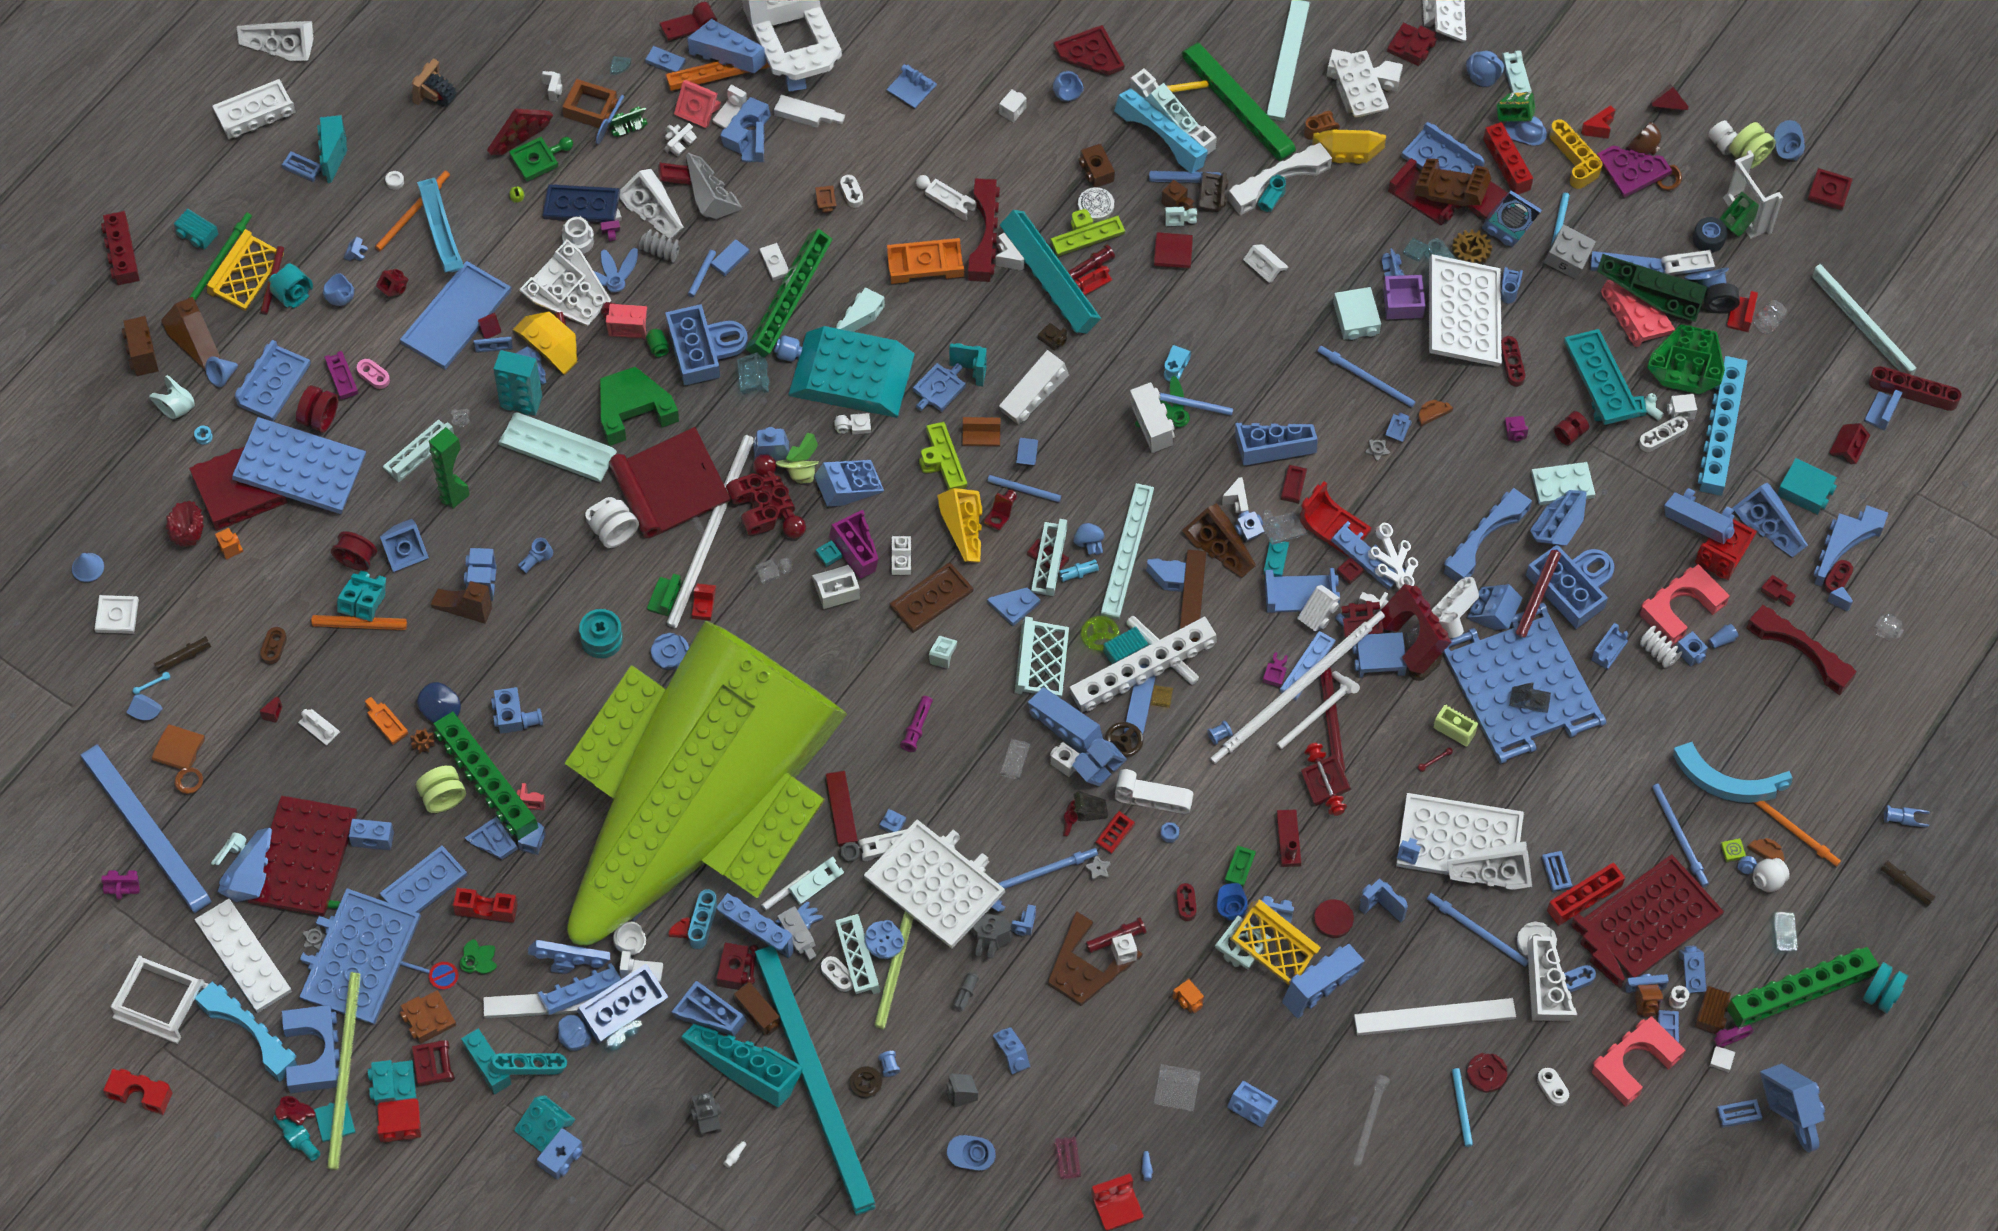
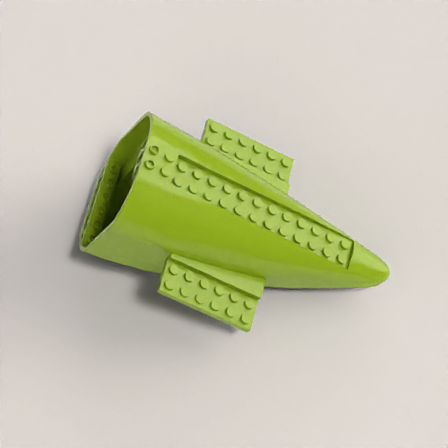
(697, 777)

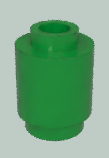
(657, 342)

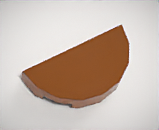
(1433, 410)
(1766, 849)

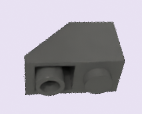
(961, 1089)

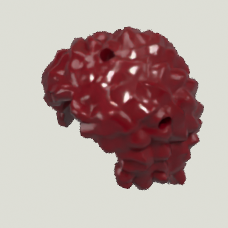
(185, 524)

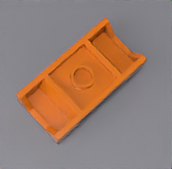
(925, 260)

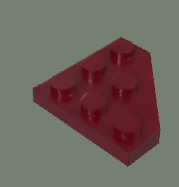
(1090, 50)
(518, 128)

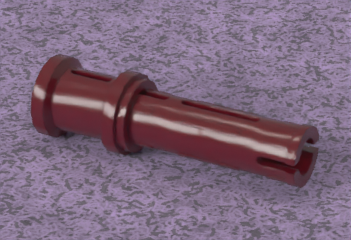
(1095, 260)
(1135, 928)

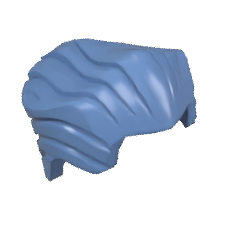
(573, 1033)

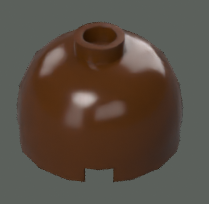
(1647, 140)

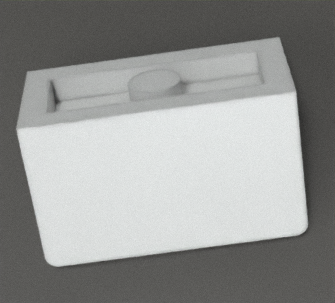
(1264, 262)

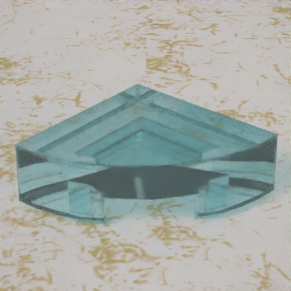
(619, 65)

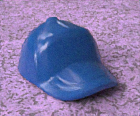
(1231, 901)

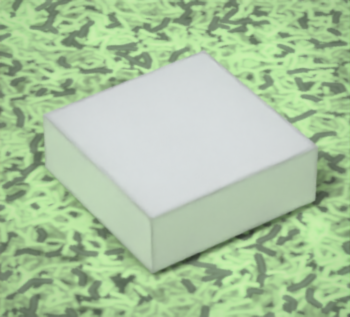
(1722, 1059)

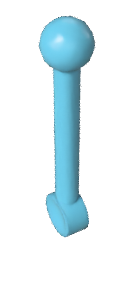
(165, 676)

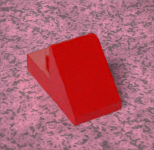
(1598, 124)
(703, 601)

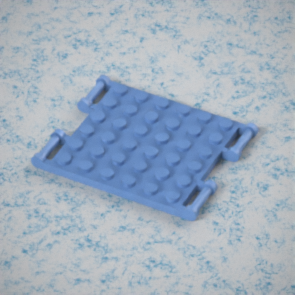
(1502, 661)

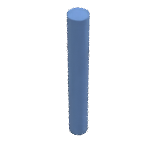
(701, 274)

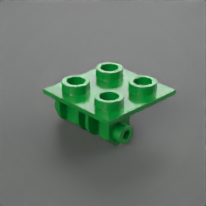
(620, 119)

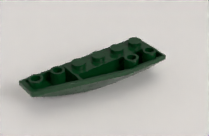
(1654, 287)

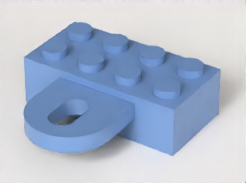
(700, 345)
(1572, 586)
(1796, 1100)

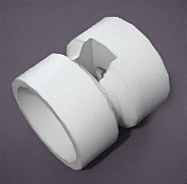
(1722, 135)

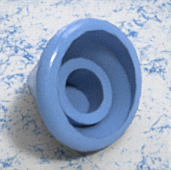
(219, 370)
(87, 567)

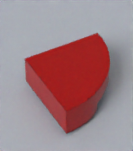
(681, 928)

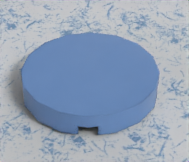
(669, 651)

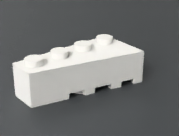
(1034, 387)
(1547, 983)

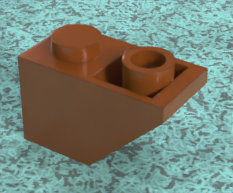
(1648, 1000)

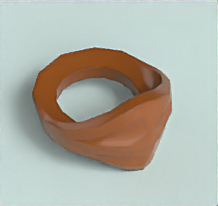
(1677, 173)
(178, 785)

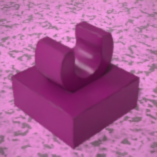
(610, 228)

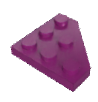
(1633, 170)

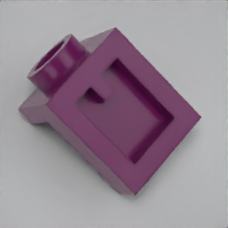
(1516, 428)

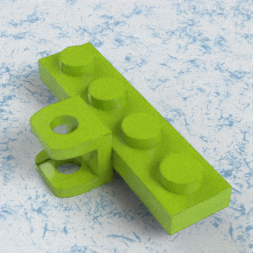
(1086, 233)
(942, 457)

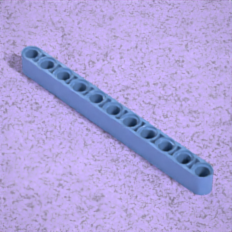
(145, 828)

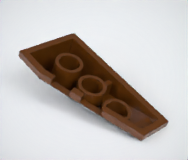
(1218, 537)

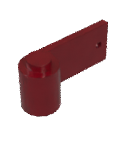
(689, 23)

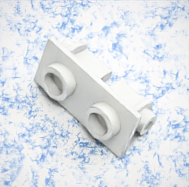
(318, 726)

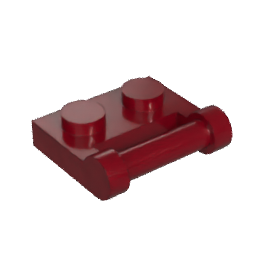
(426, 1065)

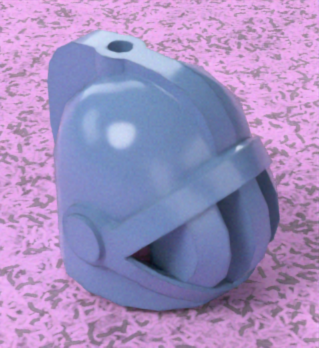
(1484, 68)

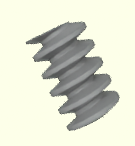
(659, 246)

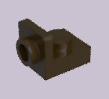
(1053, 336)

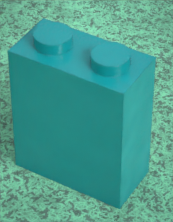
(1807, 486)

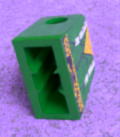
(1516, 107)

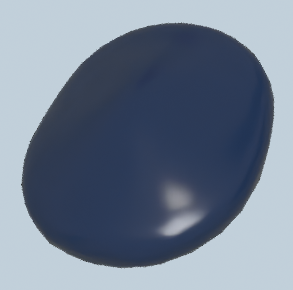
(438, 701)

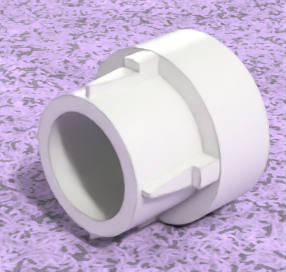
(578, 233)

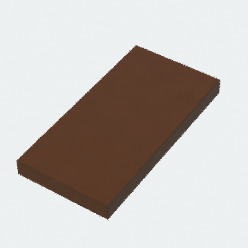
(931, 597)

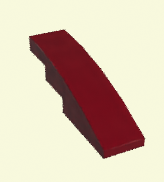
(1601, 954)

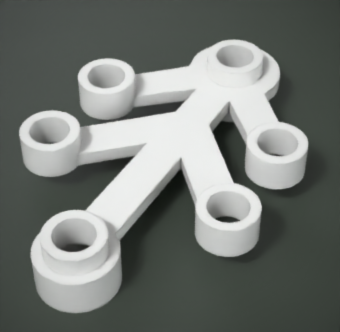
(1395, 561)

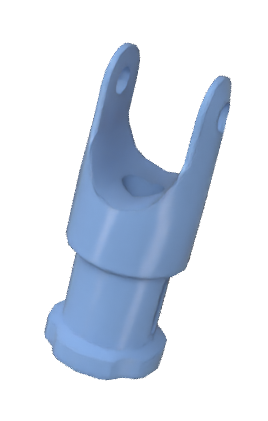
(1903, 815)

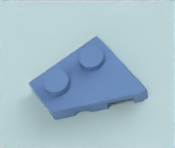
(1014, 604)
(493, 839)

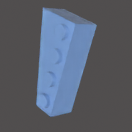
(727, 46)
(1274, 442)

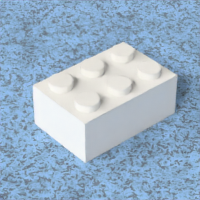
(1152, 417)

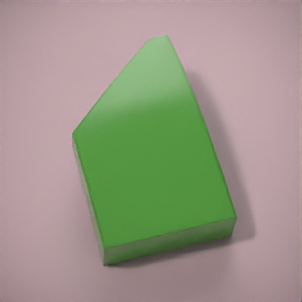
(805, 450)

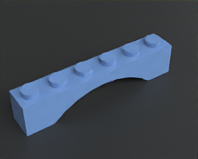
(1509, 511)

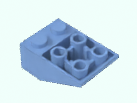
(847, 481)

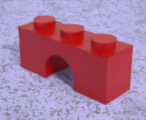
(471, 904)
(123, 1083)

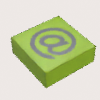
(1733, 850)

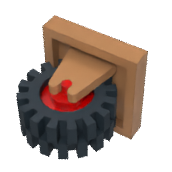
(432, 86)

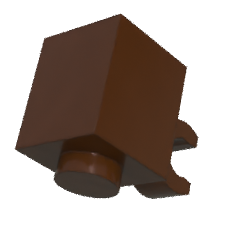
(1176, 196)

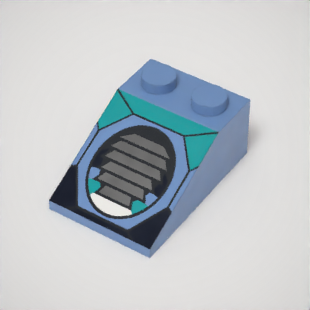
(1510, 218)

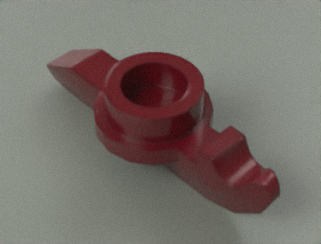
(1070, 818)

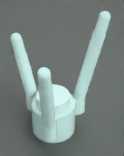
(234, 844)

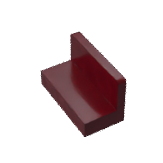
(1850, 442)

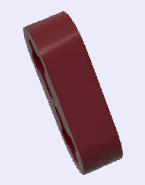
(1181, 902)

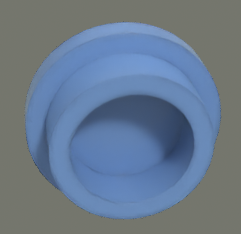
(1747, 864)

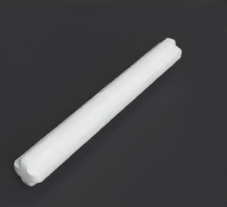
(1187, 673)

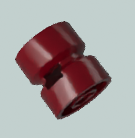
(1570, 428)

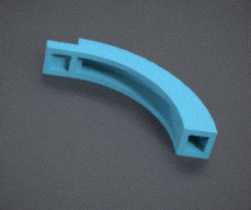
(439, 225)
(1724, 786)

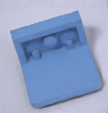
(1384, 894)

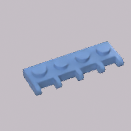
(1358, 551)
(579, 990)

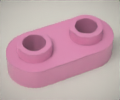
(374, 374)

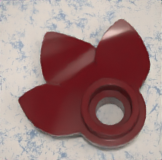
(291, 1108)

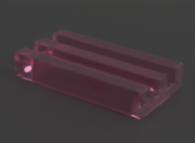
(1066, 1141)

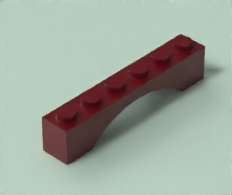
(980, 260)
(1770, 626)

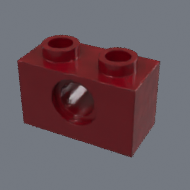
(732, 955)

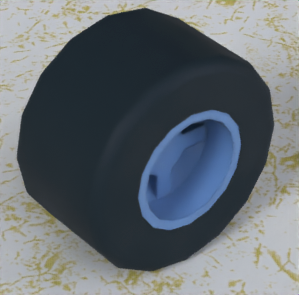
(1710, 234)

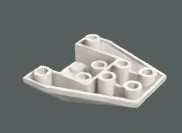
(567, 286)

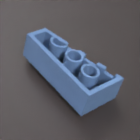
(1064, 720)
(1321, 979)

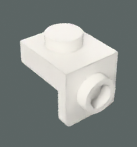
(554, 81)

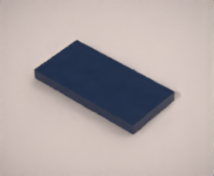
(590, 203)

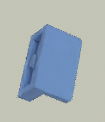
(755, 150)
(1883, 409)

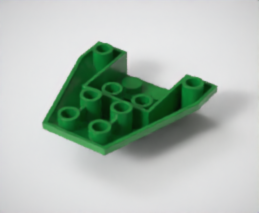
(1689, 360)

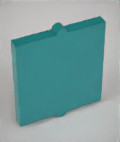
(325, 1119)

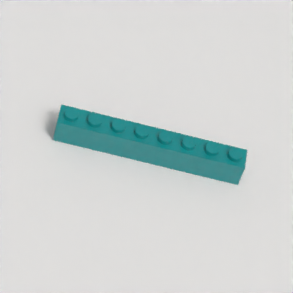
(1050, 272)

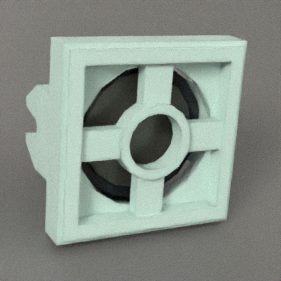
(1235, 953)

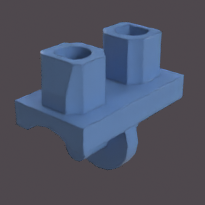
(1284, 909)

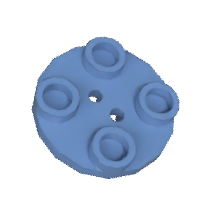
(878, 932)

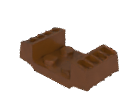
(1452, 186)

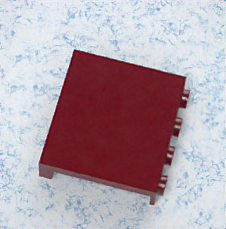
(228, 499)

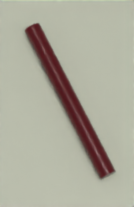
(275, 268)

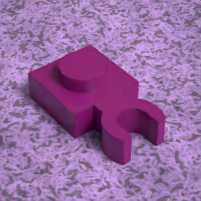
(1275, 672)

